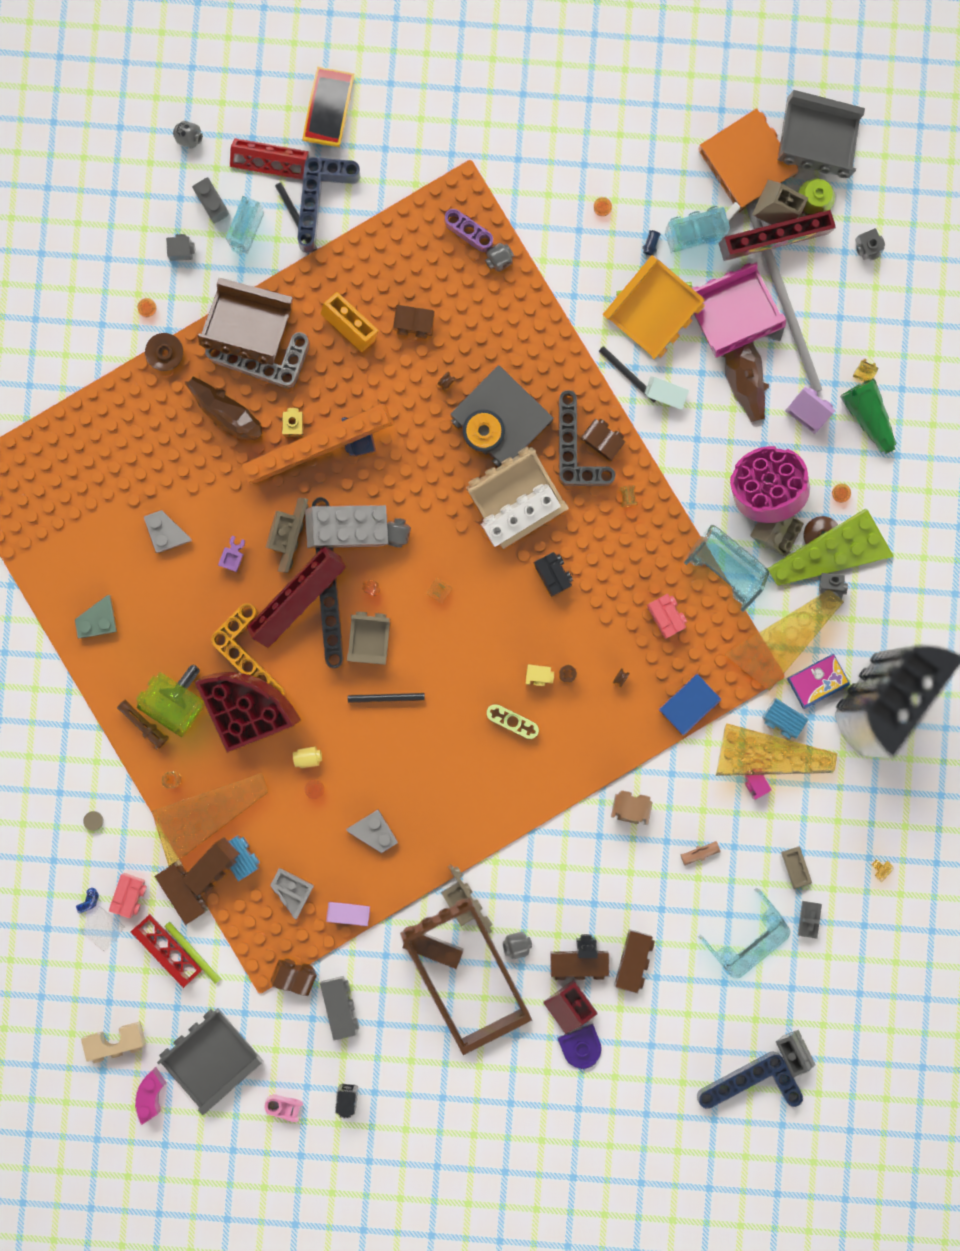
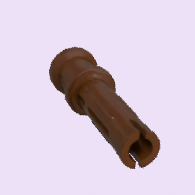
(151, 729)

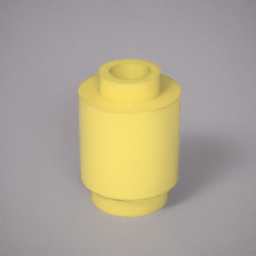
(307, 757)

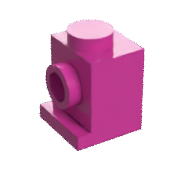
(757, 785)

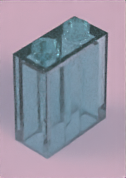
(245, 225)

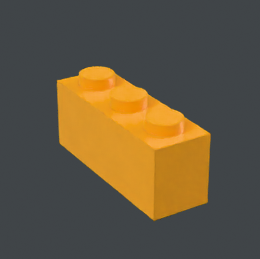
(349, 322)

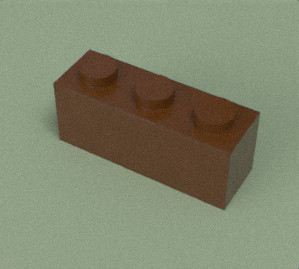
(211, 867)
(179, 894)
(437, 950)
(634, 961)
(567, 964)

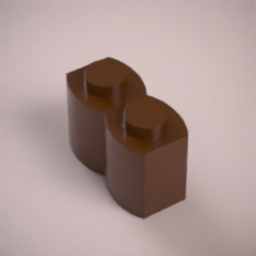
(413, 320)
(603, 439)
(293, 977)

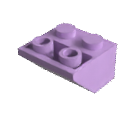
(810, 409)

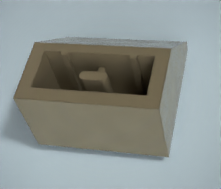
(779, 203)
(778, 535)

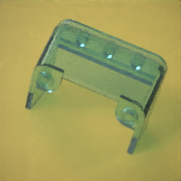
(730, 563)
(739, 964)

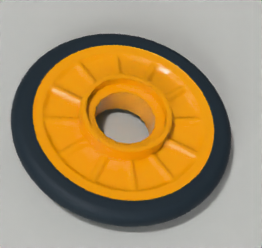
(495, 434)

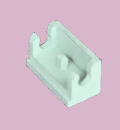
(666, 392)

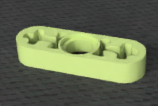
(523, 732)

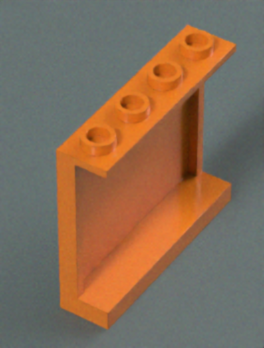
(745, 158)

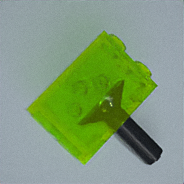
(171, 701)

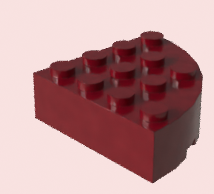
(244, 708)

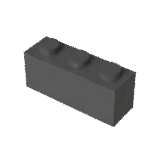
(339, 1007)

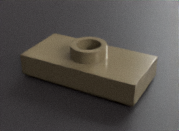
(796, 867)

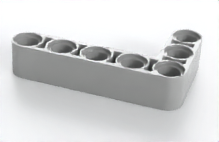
(279, 370)

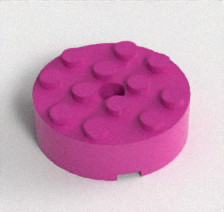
(770, 484)

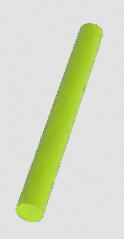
(192, 952)

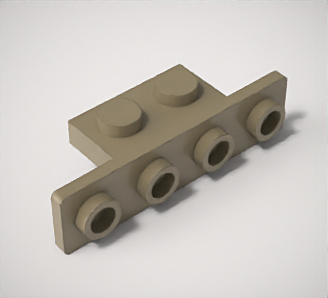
(285, 533)
(462, 891)

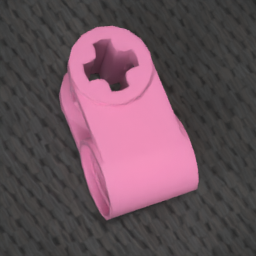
(284, 1108)

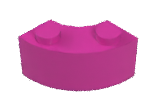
(147, 1096)

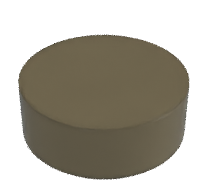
(93, 820)

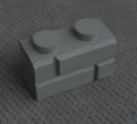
(210, 200)
(795, 1053)

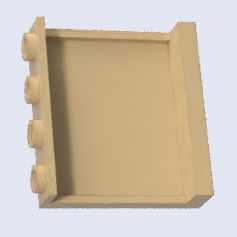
(509, 482)

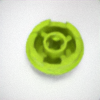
(819, 194)

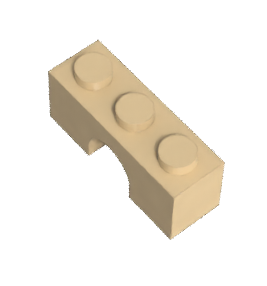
(97, 1047)

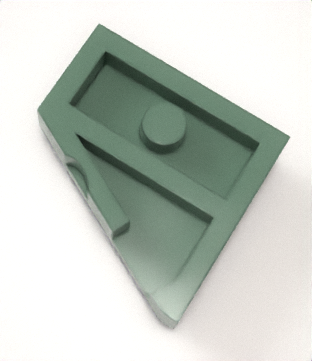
(97, 619)

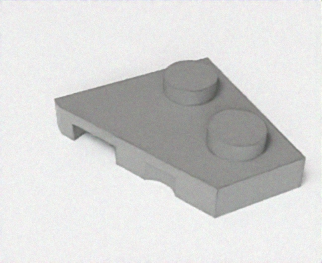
(165, 532)
(374, 832)
(291, 890)

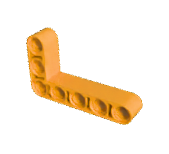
(230, 643)

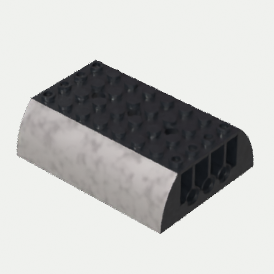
(885, 689)

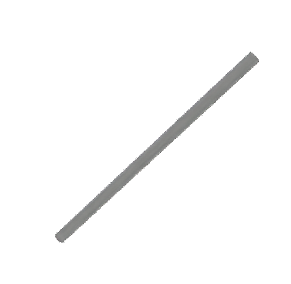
(787, 307)

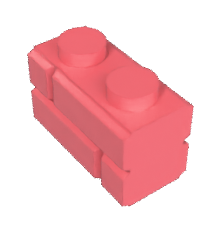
(667, 616)
(127, 895)

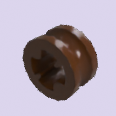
(446, 381)
(621, 677)

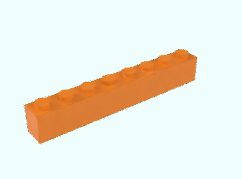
(317, 444)

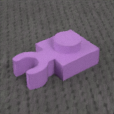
(232, 557)

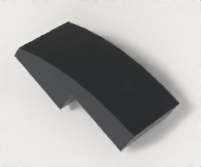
(586, 946)

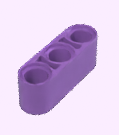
(464, 222)

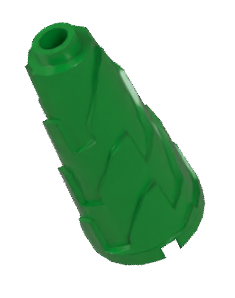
(868, 409)

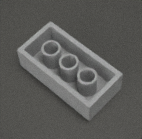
(346, 526)

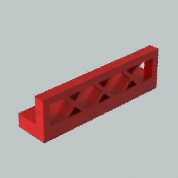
(268, 152)
(161, 956)

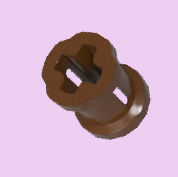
(573, 673)

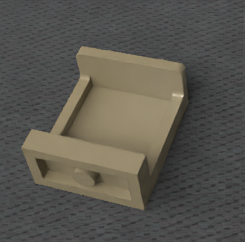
(369, 638)

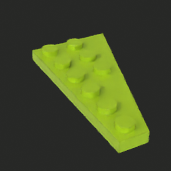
(842, 547)

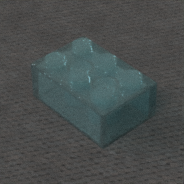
(697, 229)

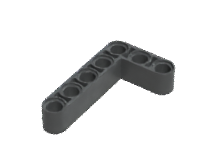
(571, 448)

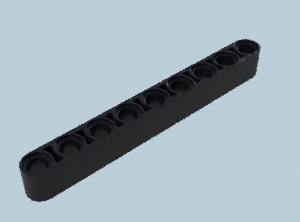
(332, 611)

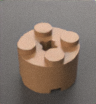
(632, 808)

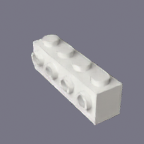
(520, 514)

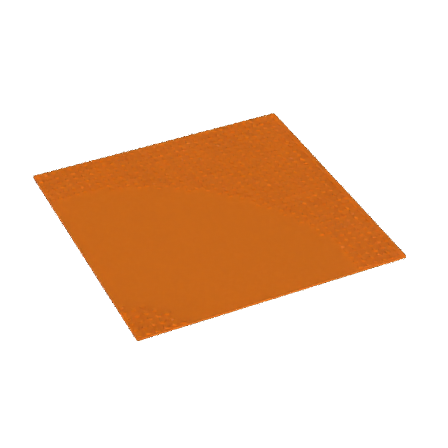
(435, 766)

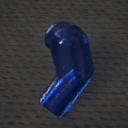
(90, 901)

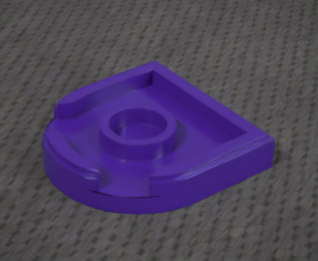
(581, 1047)

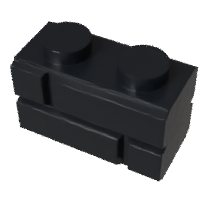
(553, 574)
(346, 1100)

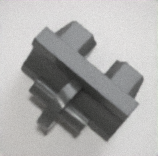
(809, 919)

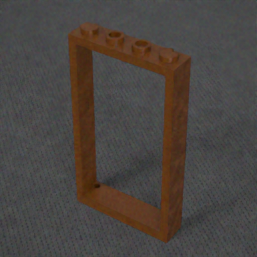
(492, 1030)

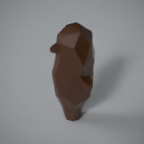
(745, 379)
(225, 411)

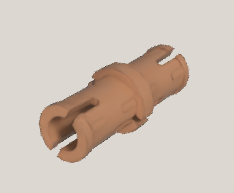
(700, 853)

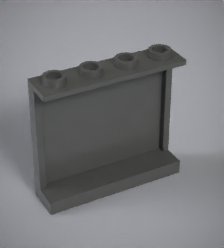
(820, 134)
(518, 410)
(210, 1060)

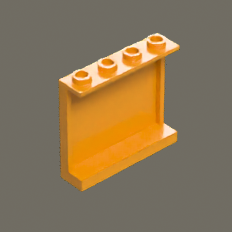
(654, 307)

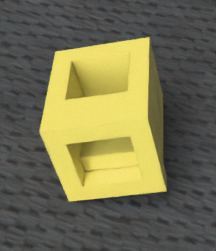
(296, 429)
(539, 675)

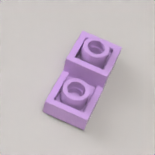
(348, 914)

